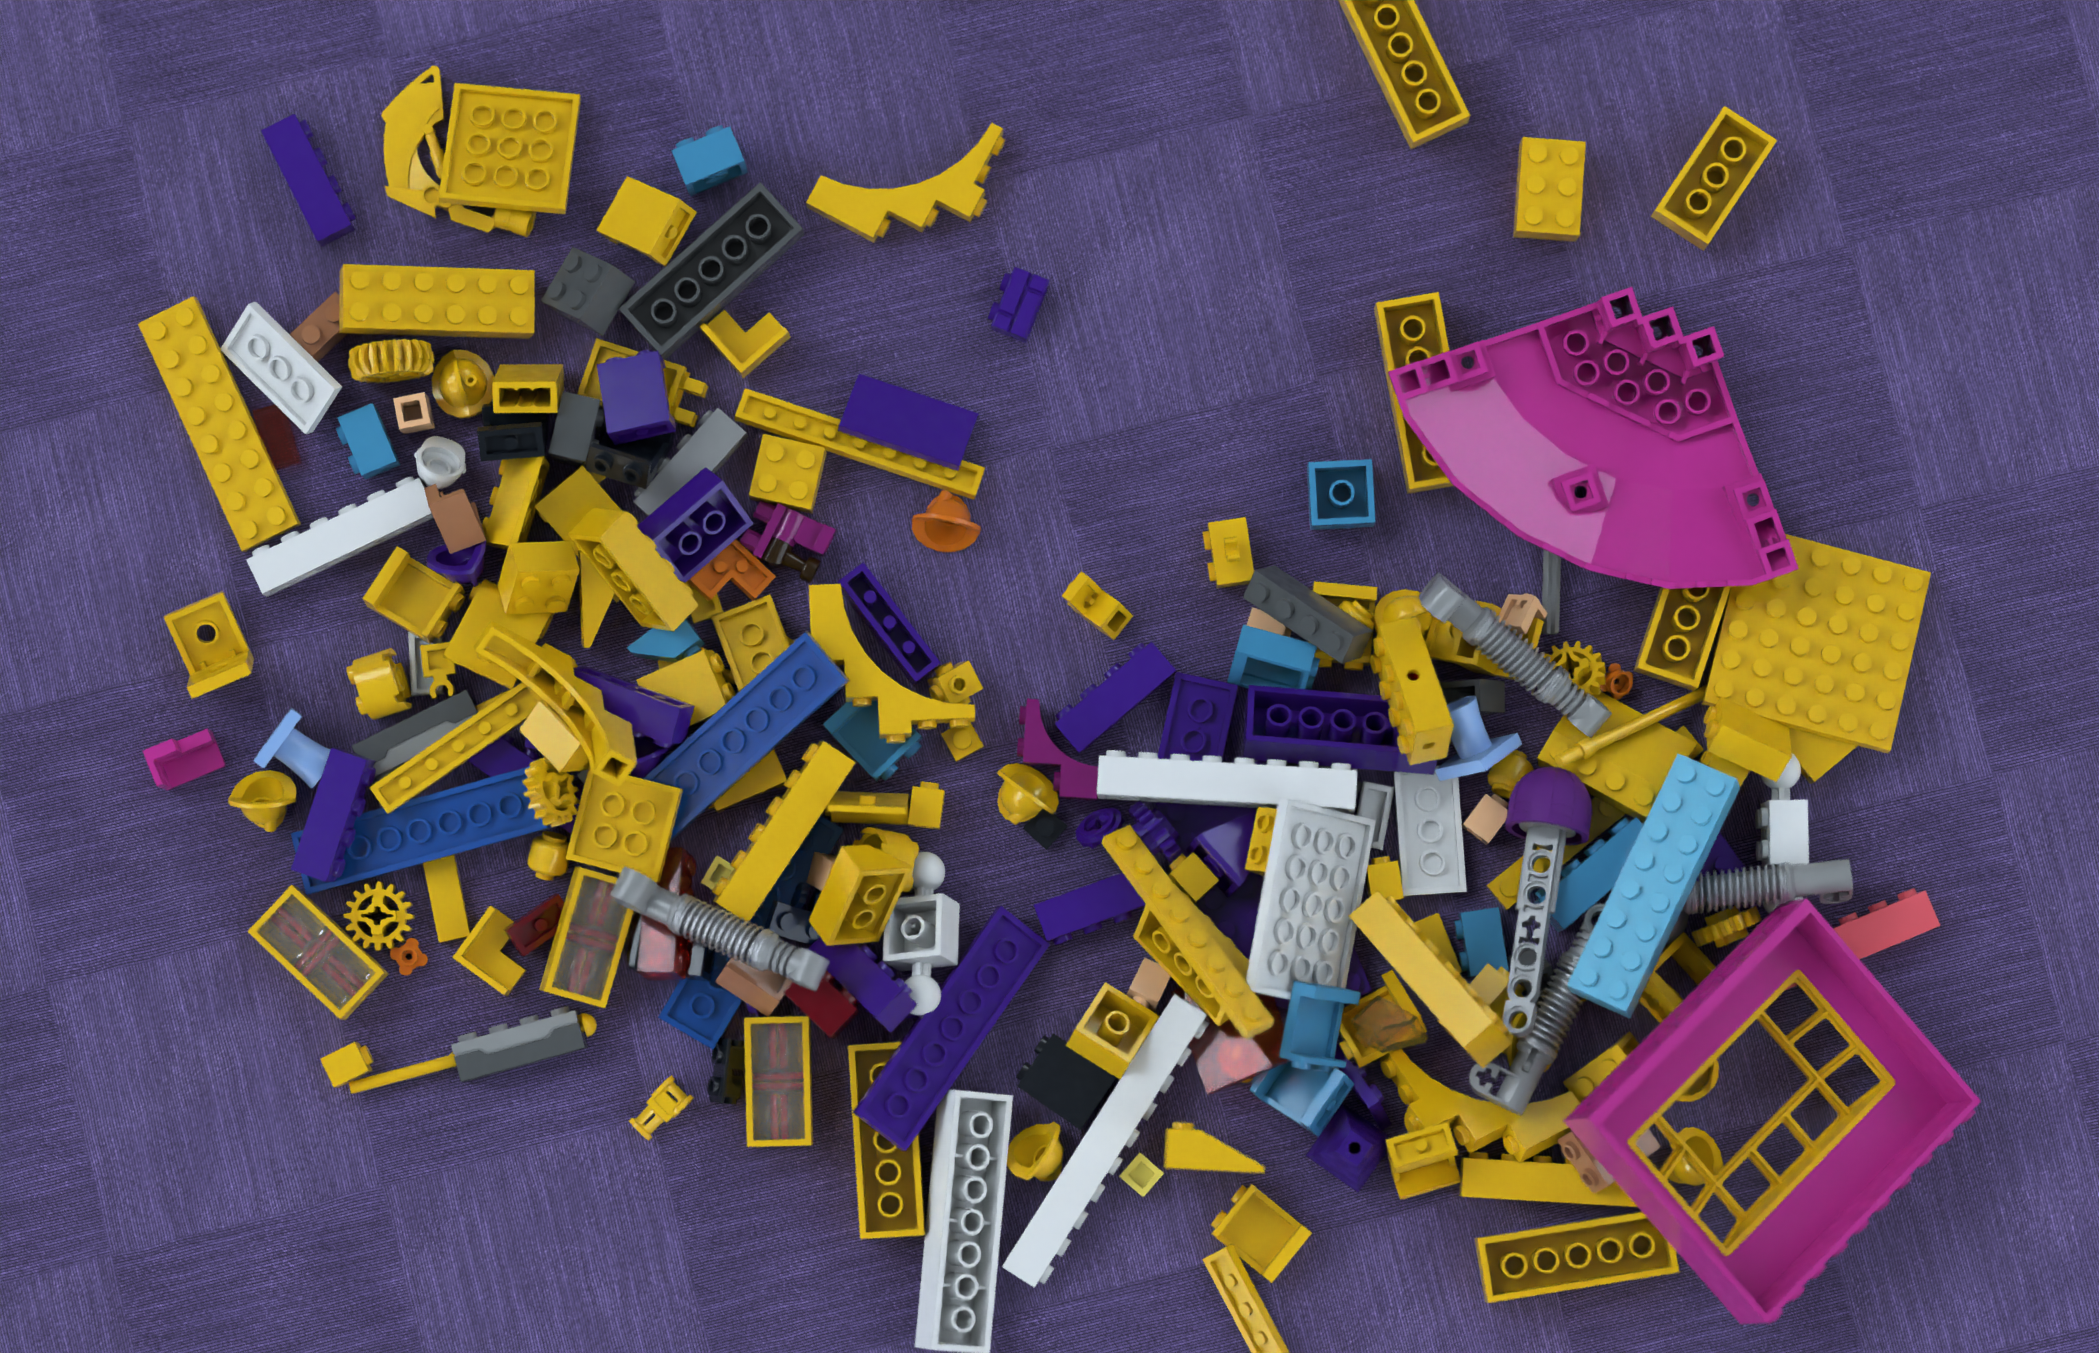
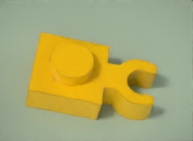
(437, 667)

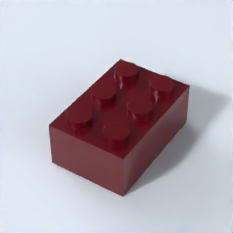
(826, 1006)

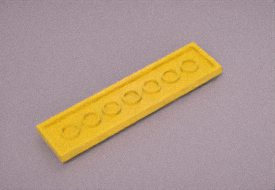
(219, 424)

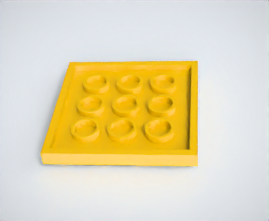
(509, 148)

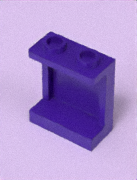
(635, 397)

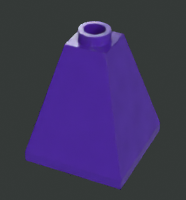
(1226, 851)
(1332, 1145)

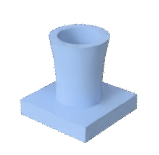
(1473, 746)
(295, 750)

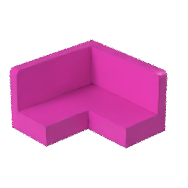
(184, 760)

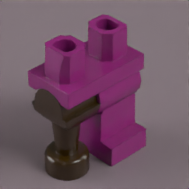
(781, 534)

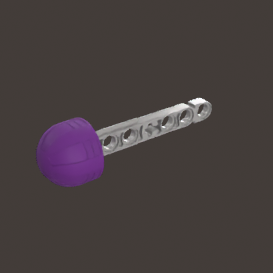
(1548, 811)

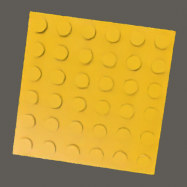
(1822, 644)

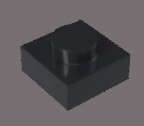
(1045, 828)

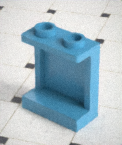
(859, 734)
(1315, 1025)
(1303, 1094)

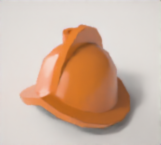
(945, 524)

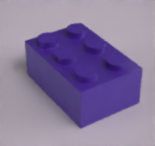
(696, 524)

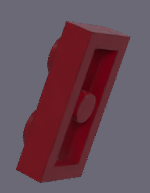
(536, 925)

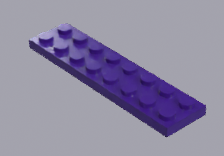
(950, 1034)

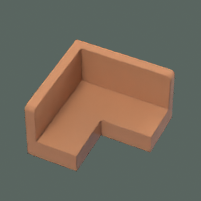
(455, 518)
(756, 987)

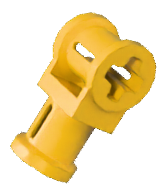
(662, 1106)

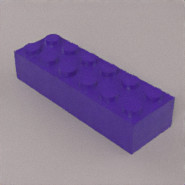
(1323, 729)

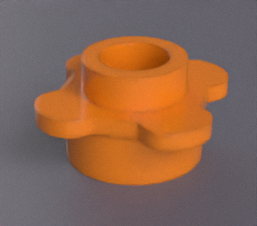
(1623, 684)
(410, 947)

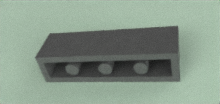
(1308, 614)

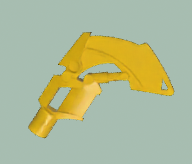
(407, 122)

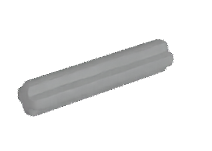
(1551, 592)

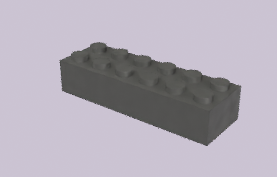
(712, 271)

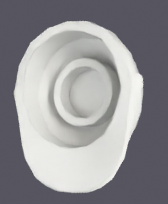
(440, 461)

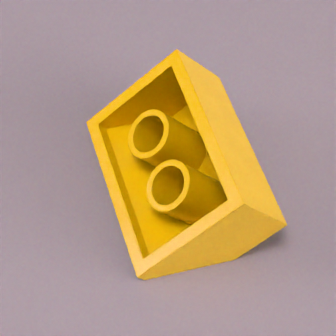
(515, 501)
(859, 895)

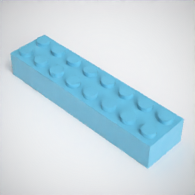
(1653, 886)

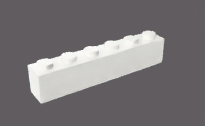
(340, 537)

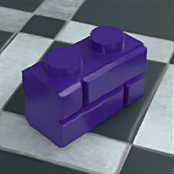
(1019, 304)

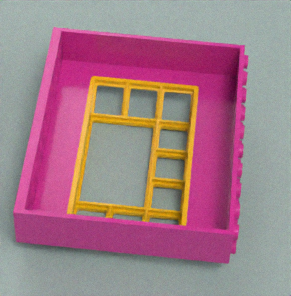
(1839, 1175)

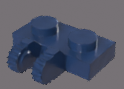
(791, 919)

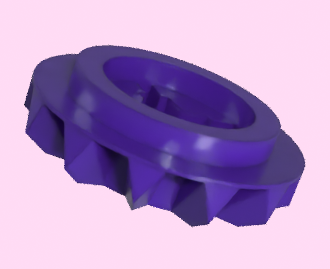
(1090, 831)

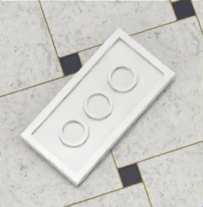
(280, 368)
(1429, 834)

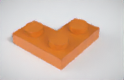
(732, 564)

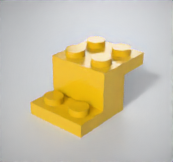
(1447, 644)

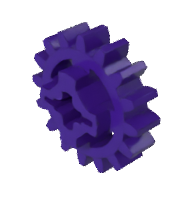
(1155, 831)

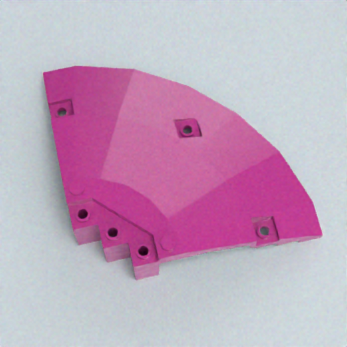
(1610, 413)

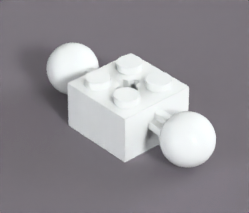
(1783, 824)
(923, 933)

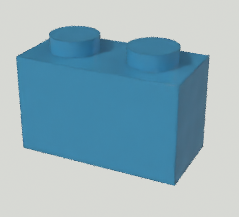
(367, 441)
(1481, 940)

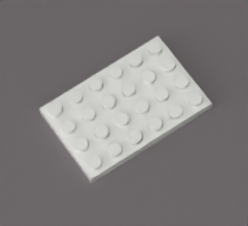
(1307, 897)

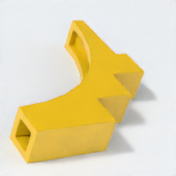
(954, 190)
(550, 674)
(896, 704)
(1476, 1120)

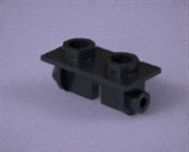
(726, 1056)

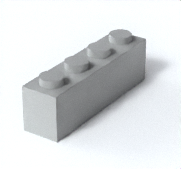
(707, 448)

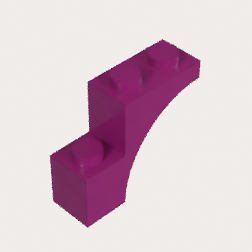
(1036, 748)

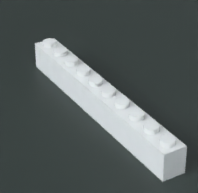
(1104, 1141)

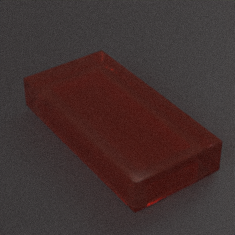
(277, 437)

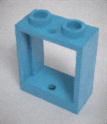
(1272, 661)

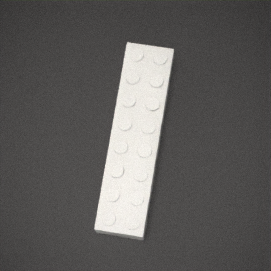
(1224, 783)
(964, 1222)

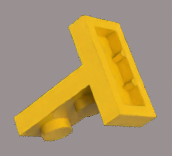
(1595, 1071)

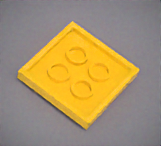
(624, 825)

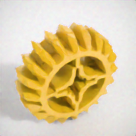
(391, 360)

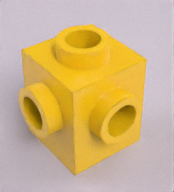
(954, 683)

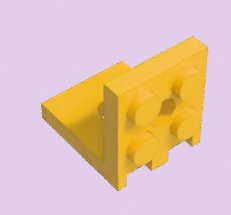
(212, 661)

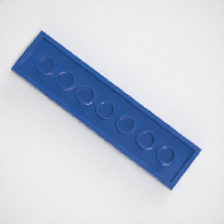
(749, 727)
(434, 828)
(707, 1008)

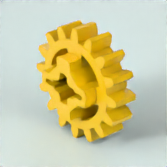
(1586, 667)
(550, 793)
(379, 901)
(1726, 926)

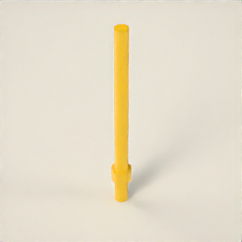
(1587, 747)

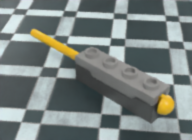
(411, 736)
(499, 1050)

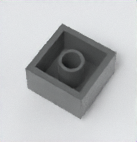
(587, 291)
(576, 428)

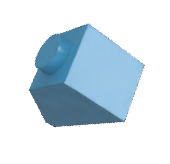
(668, 645)

